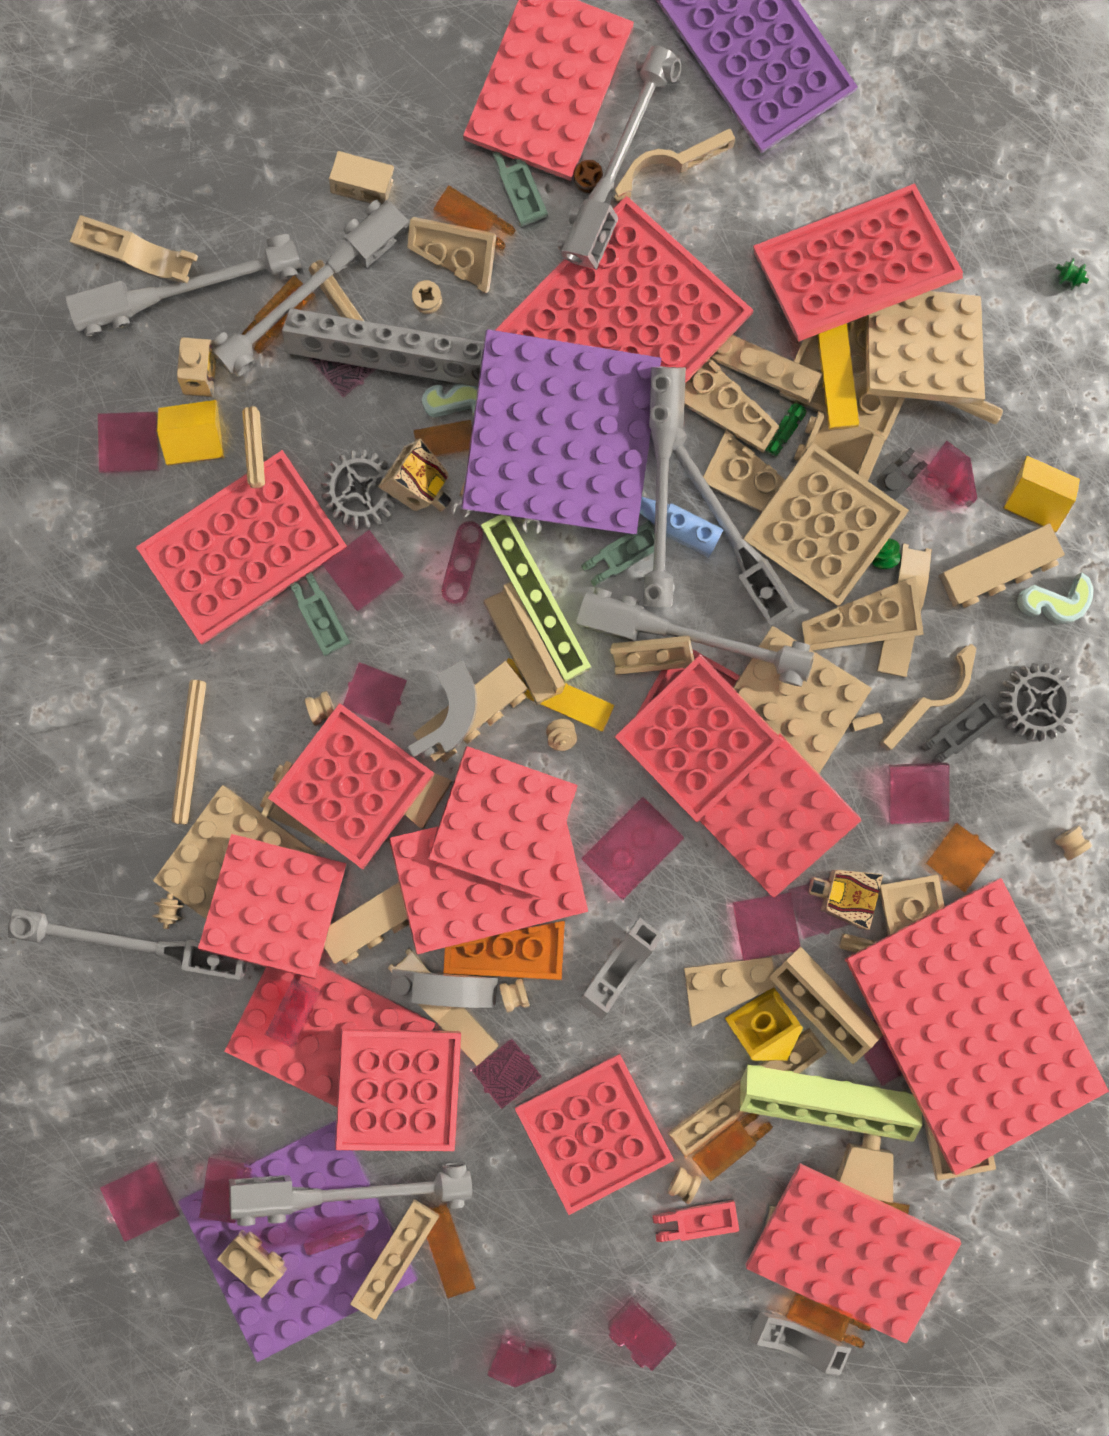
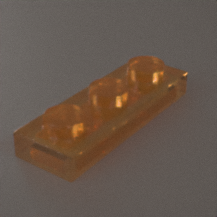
(449, 1254)

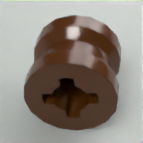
(587, 170)

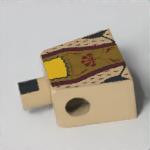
(197, 365)
(417, 478)
(848, 896)

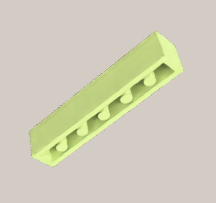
(536, 597)
(830, 1103)

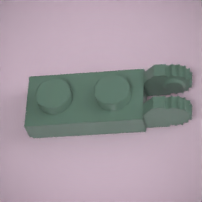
(521, 190)
(623, 553)
(321, 617)

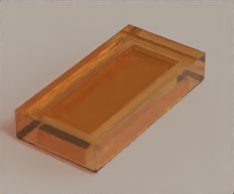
(446, 438)

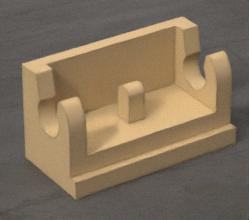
(361, 178)

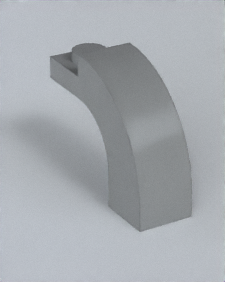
(461, 712)
(620, 968)
(444, 989)
(778, 1332)

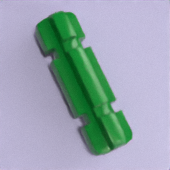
(786, 428)

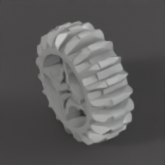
(348, 496)
(1028, 692)

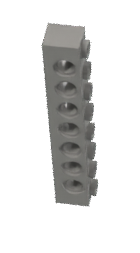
(383, 347)

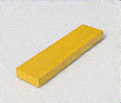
(838, 378)
(575, 704)

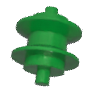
(1072, 274)
(888, 556)

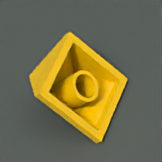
(766, 1027)

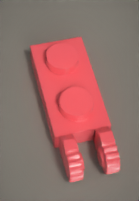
(699, 1221)

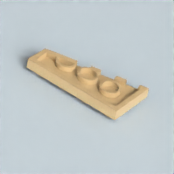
(873, 618)

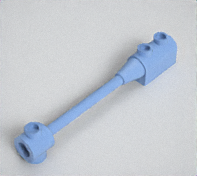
(685, 527)

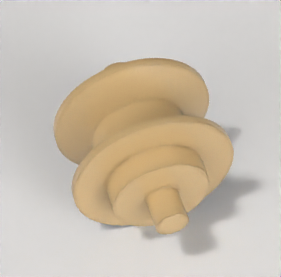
(561, 734)
(167, 911)

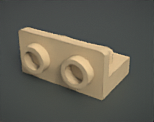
(253, 1263)

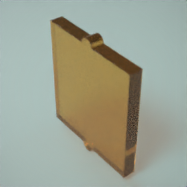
(960, 857)

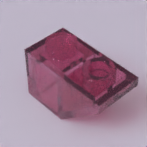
(953, 473)
(519, 1364)

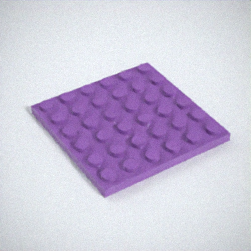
(559, 433)
(314, 1286)

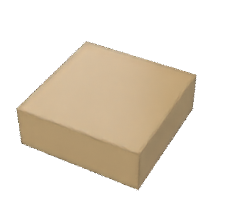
(865, 722)

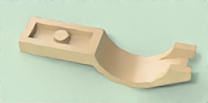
(680, 161)
(132, 250)
(896, 653)
(965, 661)
(474, 1038)

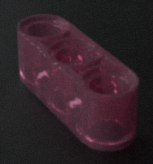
(462, 549)

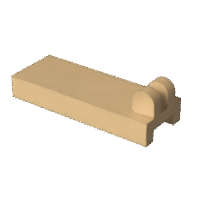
(652, 655)

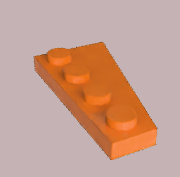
(517, 953)

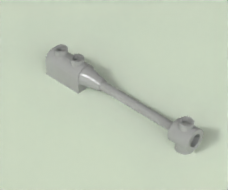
(595, 218)
(363, 242)
(116, 304)
(666, 416)
(757, 573)
(626, 619)
(35, 926)
(277, 1198)

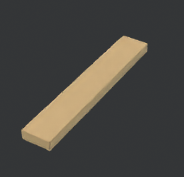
(725, 1107)

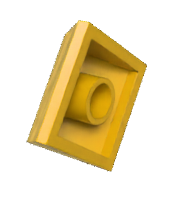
(190, 432)
(1042, 494)

